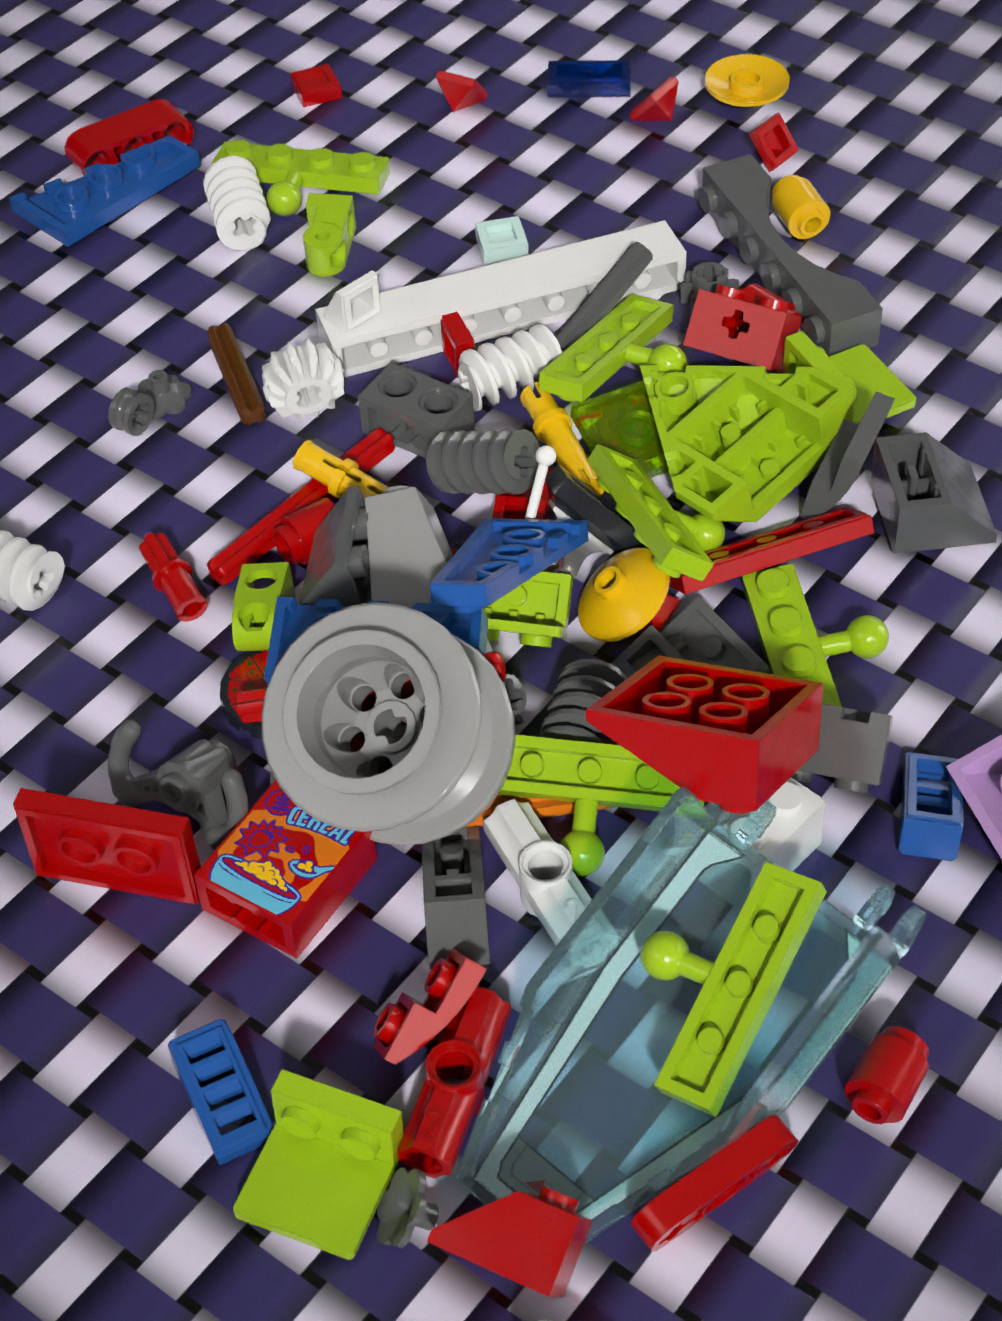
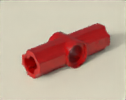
(445, 1109)

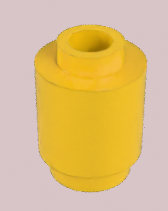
(800, 206)

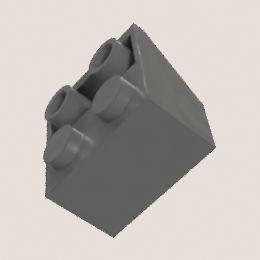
(927, 495)
(340, 555)

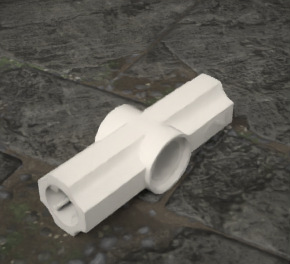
(530, 859)

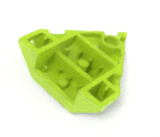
(743, 434)

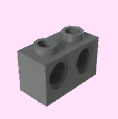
(414, 408)

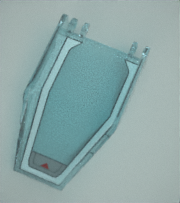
(595, 1028)

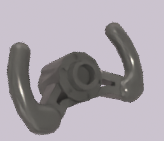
(187, 782)

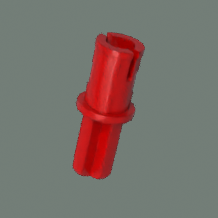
(172, 577)

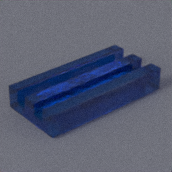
(589, 78)

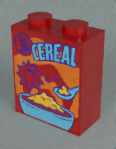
(283, 872)

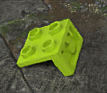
(856, 368)
(321, 1165)

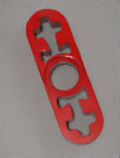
(713, 1182)

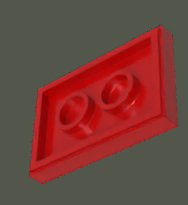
(109, 845)

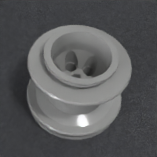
(454, 740)

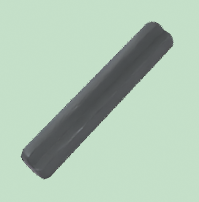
(606, 294)

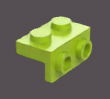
(534, 610)

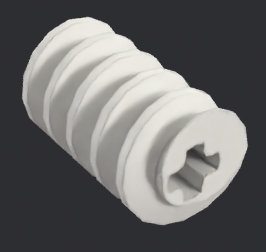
(236, 203)
(507, 363)
(28, 572)

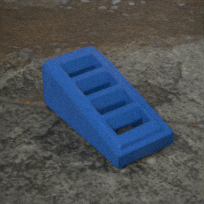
(930, 810)
(205, 1055)

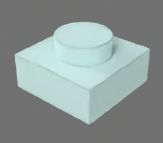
(501, 239)

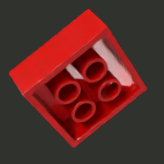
(714, 727)

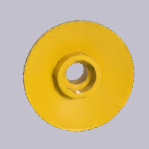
(747, 80)
(622, 596)

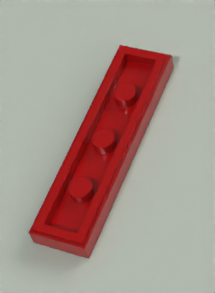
(779, 546)

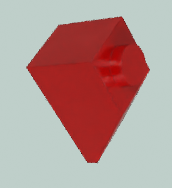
(521, 1238)

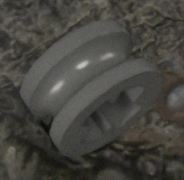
(131, 411)

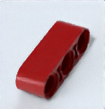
(126, 131)

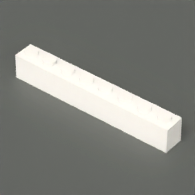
(501, 297)

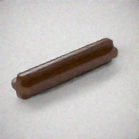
(236, 374)

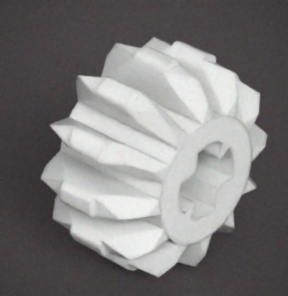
(303, 380)

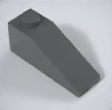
(455, 897)

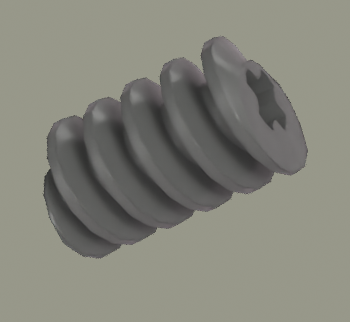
(483, 461)
(577, 689)

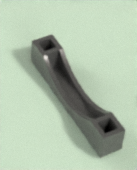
(833, 308)

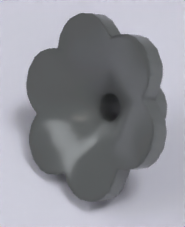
(166, 391)
(404, 1208)

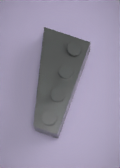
(850, 748)

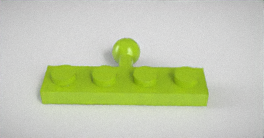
(316, 168)
(610, 345)
(671, 536)
(790, 635)
(590, 777)
(735, 986)

